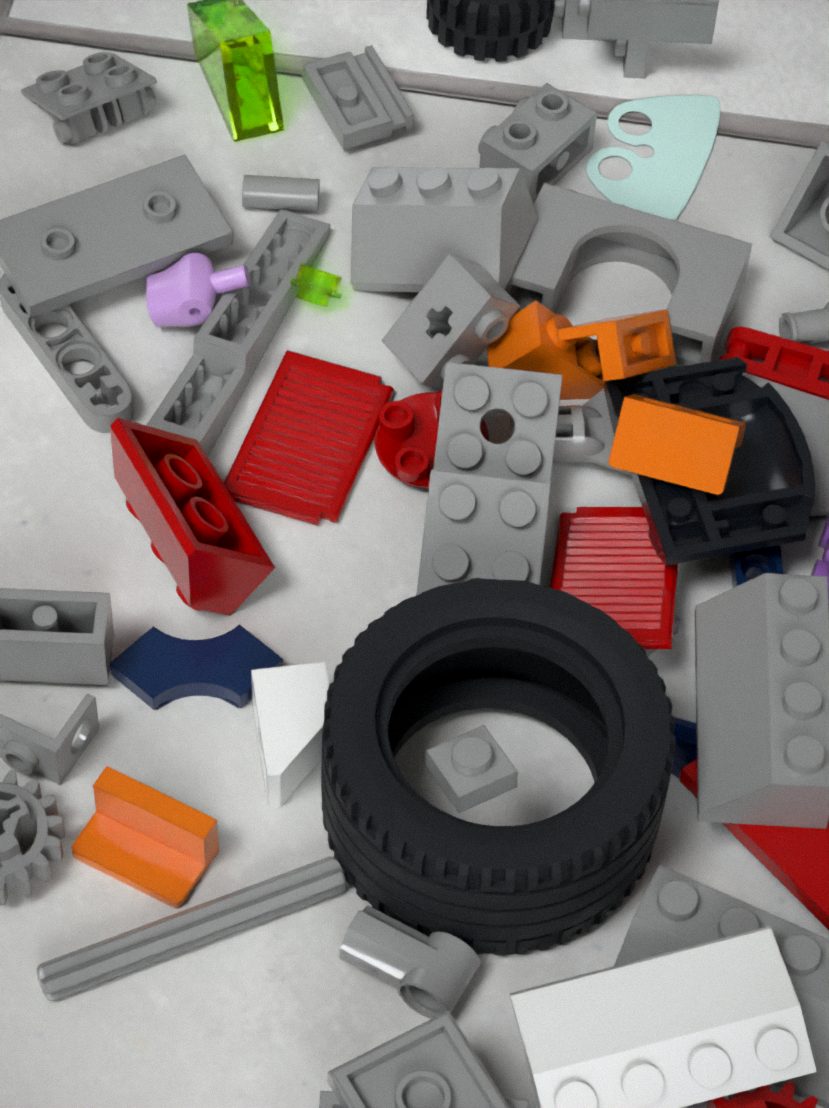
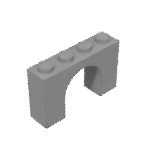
(694, 263)

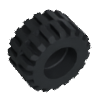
(490, 26)

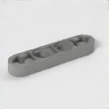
(70, 346)

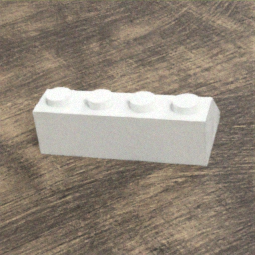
(666, 1028)

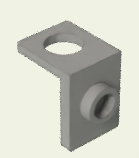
(51, 758)

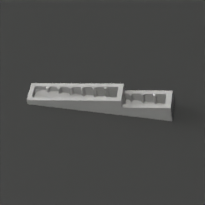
(240, 332)

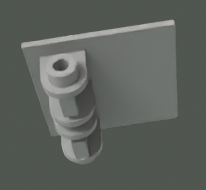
(89, 92)

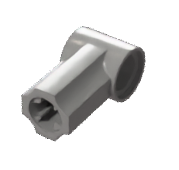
(424, 969)

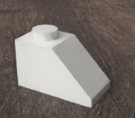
(288, 724)

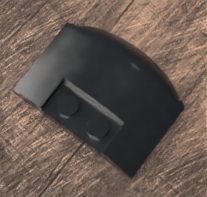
(769, 475)

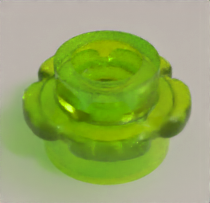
(316, 285)

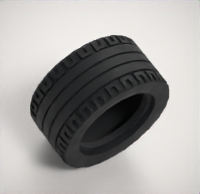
(520, 653)

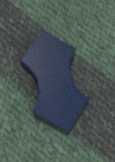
(171, 668)

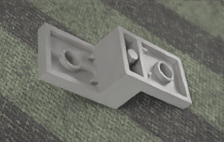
(485, 496)

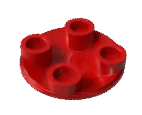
(408, 437)

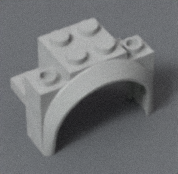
(637, 23)

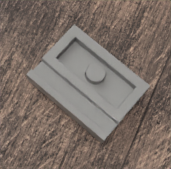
(357, 97)

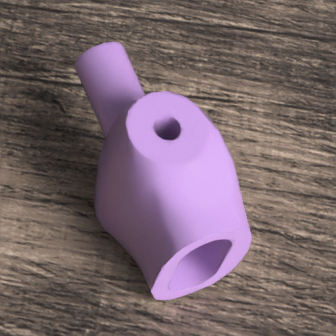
(188, 290)

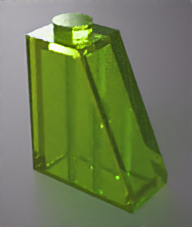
(238, 66)

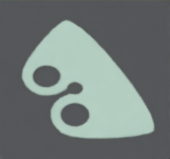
(681, 142)

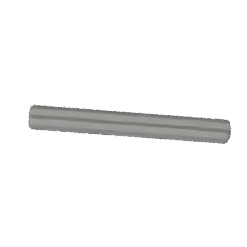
(190, 928)

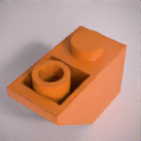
(534, 346)

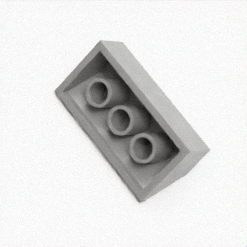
(764, 703)
(688, 913)

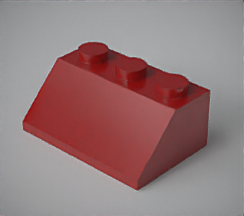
(188, 517)

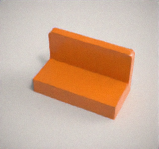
(629, 342)
(675, 443)
(147, 839)

